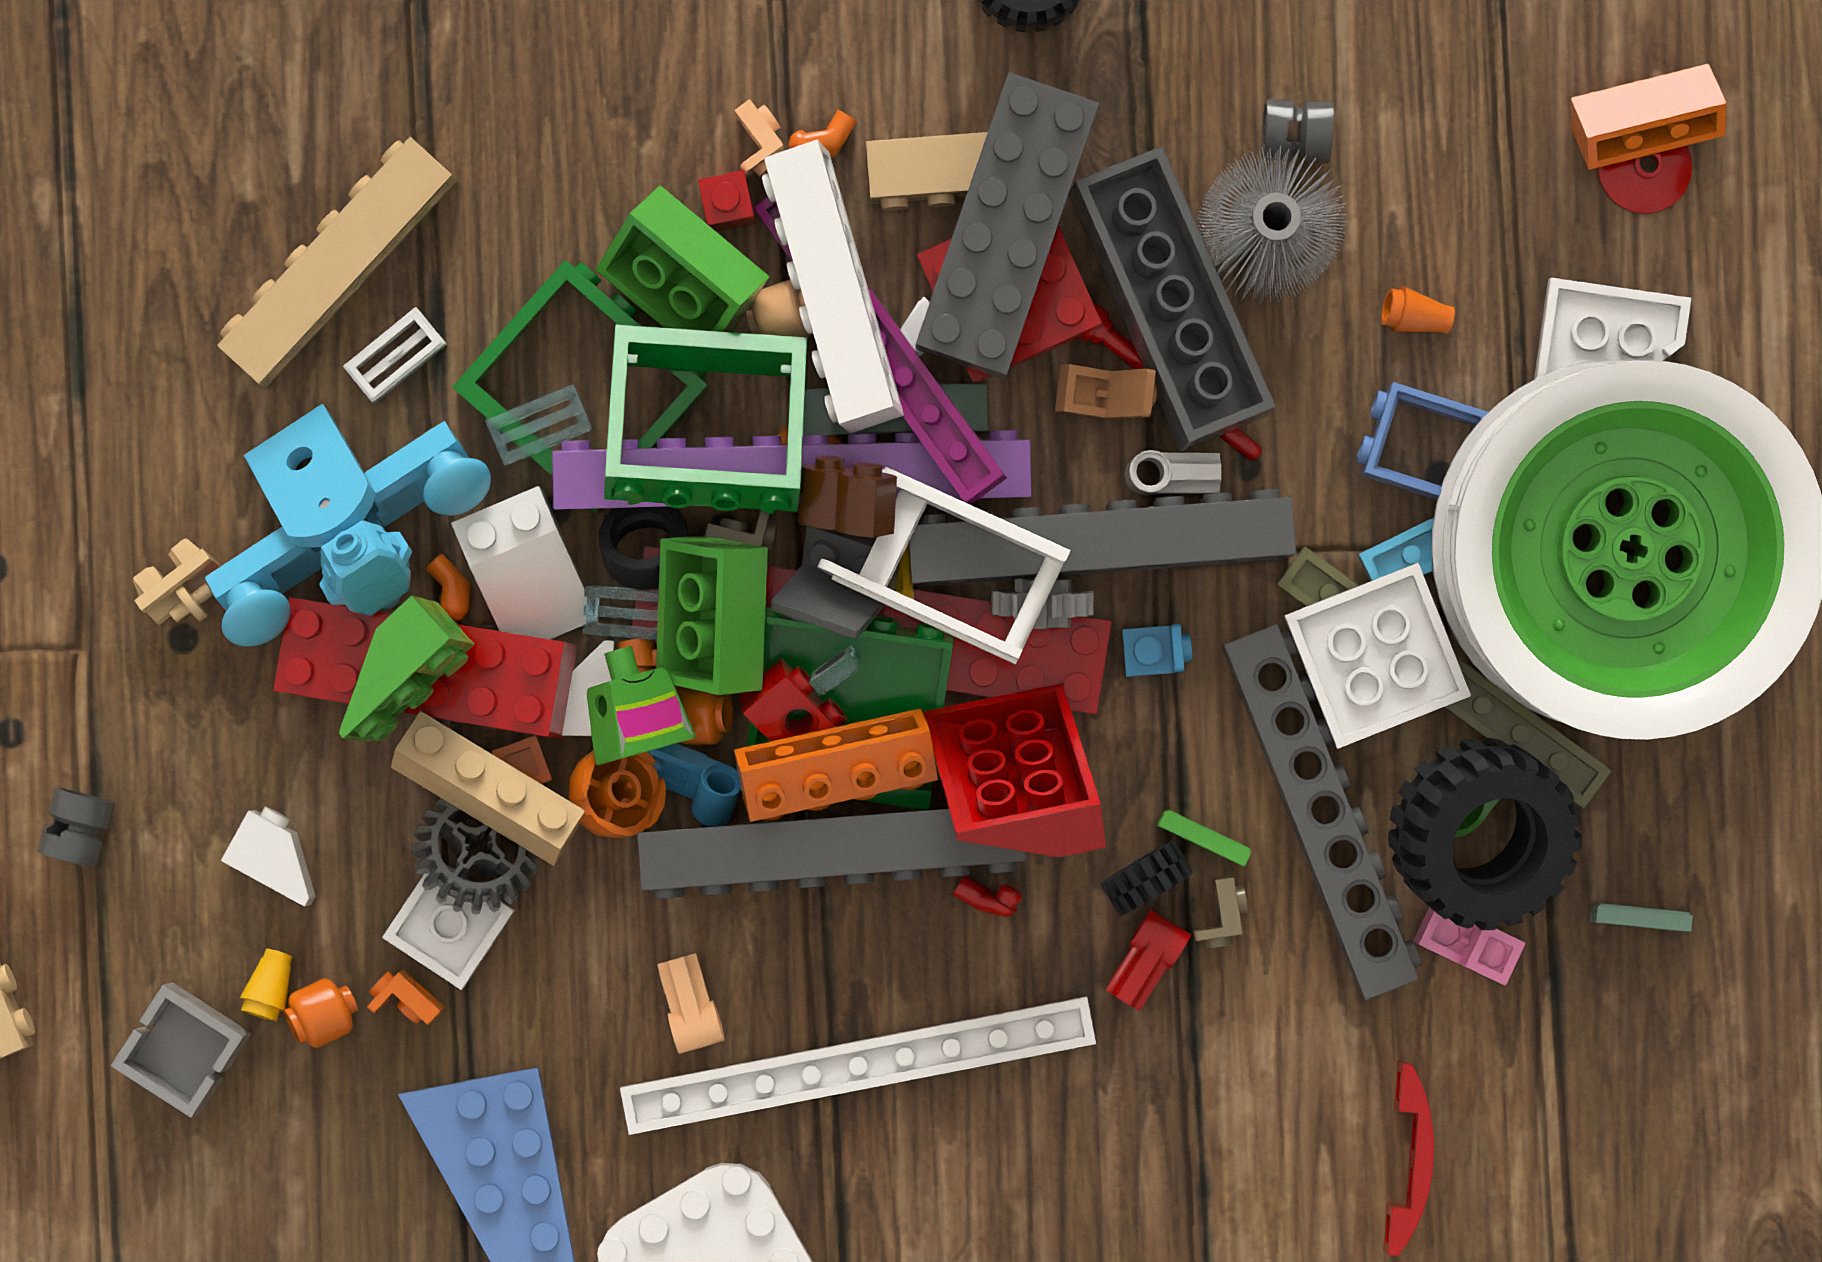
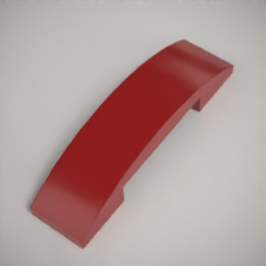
(1403, 1218)

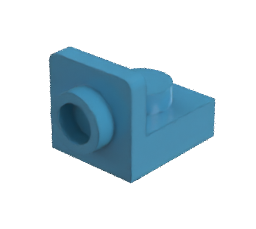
(1155, 650)

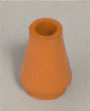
(1413, 312)

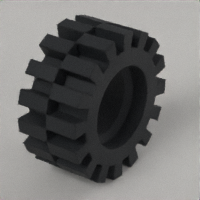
(1146, 878)

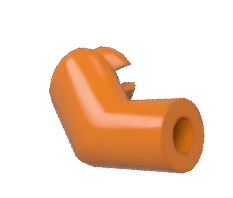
(831, 138)
(455, 587)

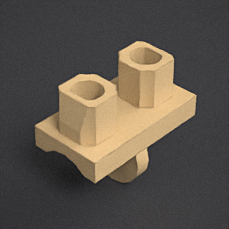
(181, 589)

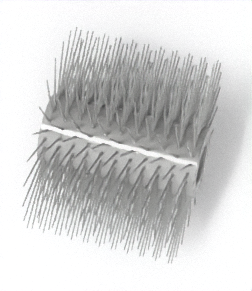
(1282, 211)

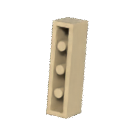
(922, 169)
(487, 788)

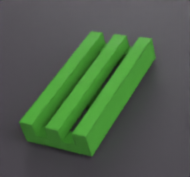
(1204, 837)

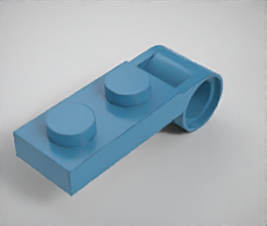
(706, 781)

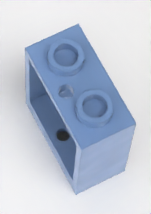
(1383, 410)

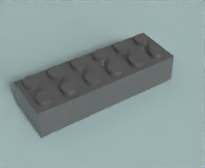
(1006, 226)
(1171, 298)

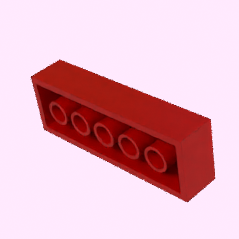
(504, 684)

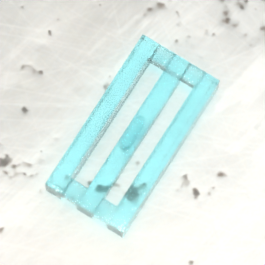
(576, 408)
(593, 611)

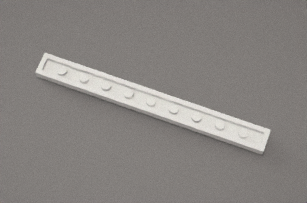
(857, 1065)

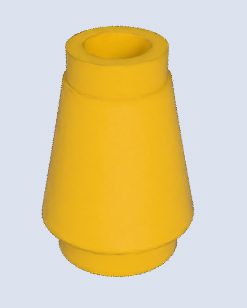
(268, 986)

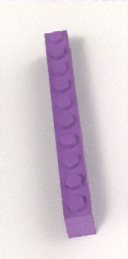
(580, 471)

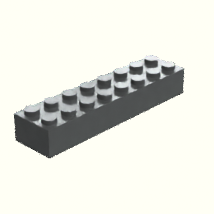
(1109, 540)
(811, 852)

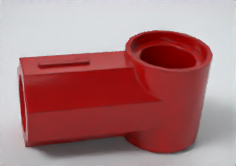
(1152, 951)

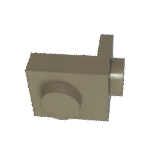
(1230, 903)

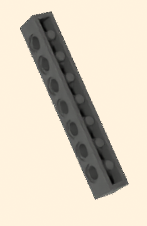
(1370, 973)

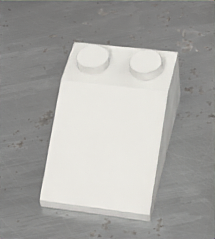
(524, 566)

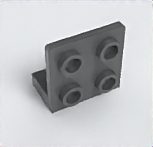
(821, 601)

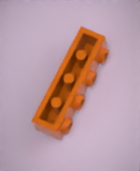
(836, 765)

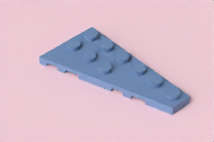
(499, 1162)

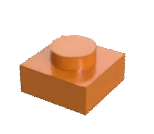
(526, 757)

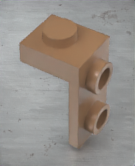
(1105, 393)

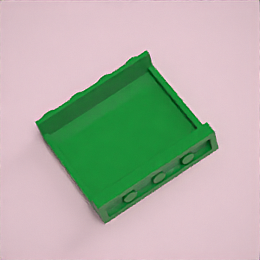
(896, 674)

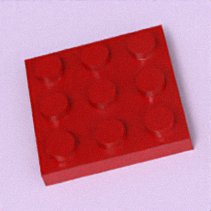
(1059, 309)

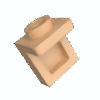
(761, 127)

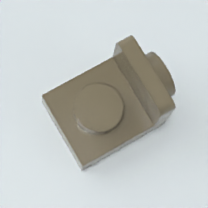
(737, 531)

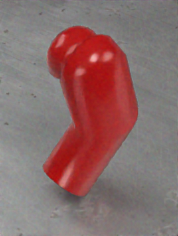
(985, 900)

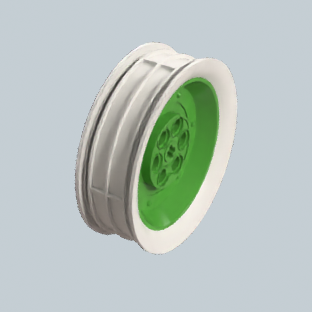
(1738, 512)

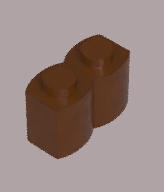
(847, 498)

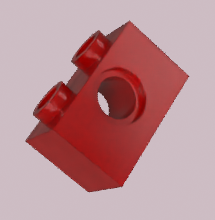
(782, 693)

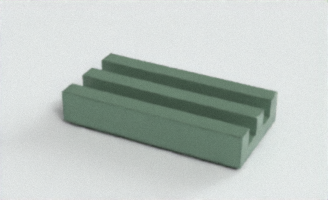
(1640, 917)

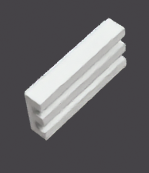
(405, 370)

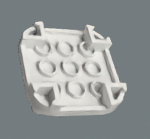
(711, 1217)

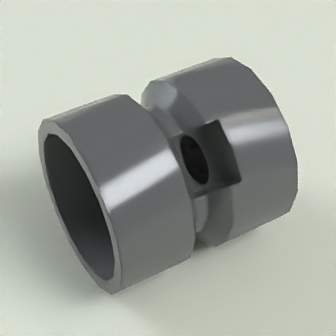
(1314, 130)
(76, 827)

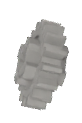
(1058, 609)

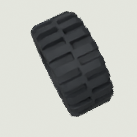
(1529, 864)

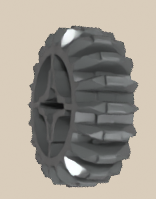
(489, 862)

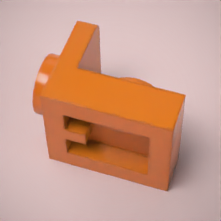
(414, 998)

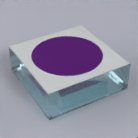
(835, 670)

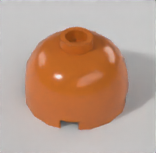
(617, 795)

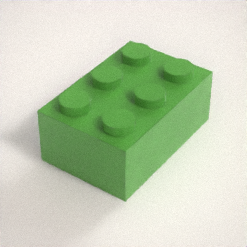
(680, 268)
(712, 613)

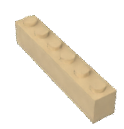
(336, 262)

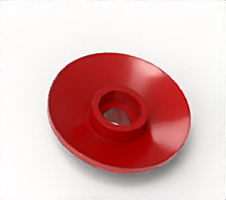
(1644, 191)

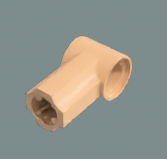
(692, 1014)

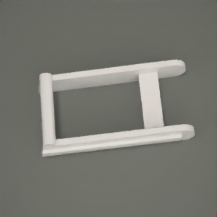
(888, 550)

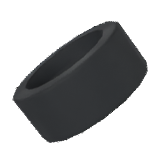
(617, 524)

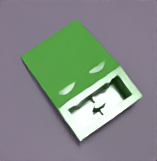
(402, 663)

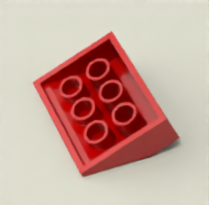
(1017, 773)

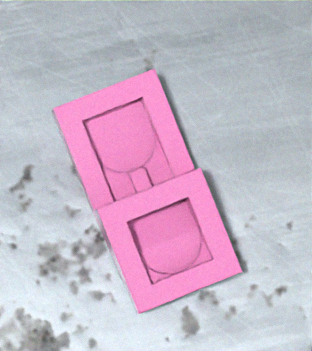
(1484, 951)

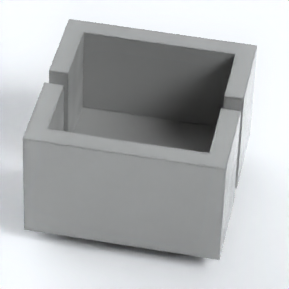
(182, 1050)

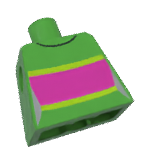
(634, 710)

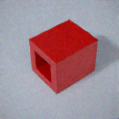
(727, 201)

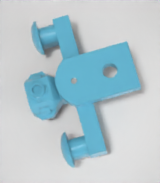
(337, 522)

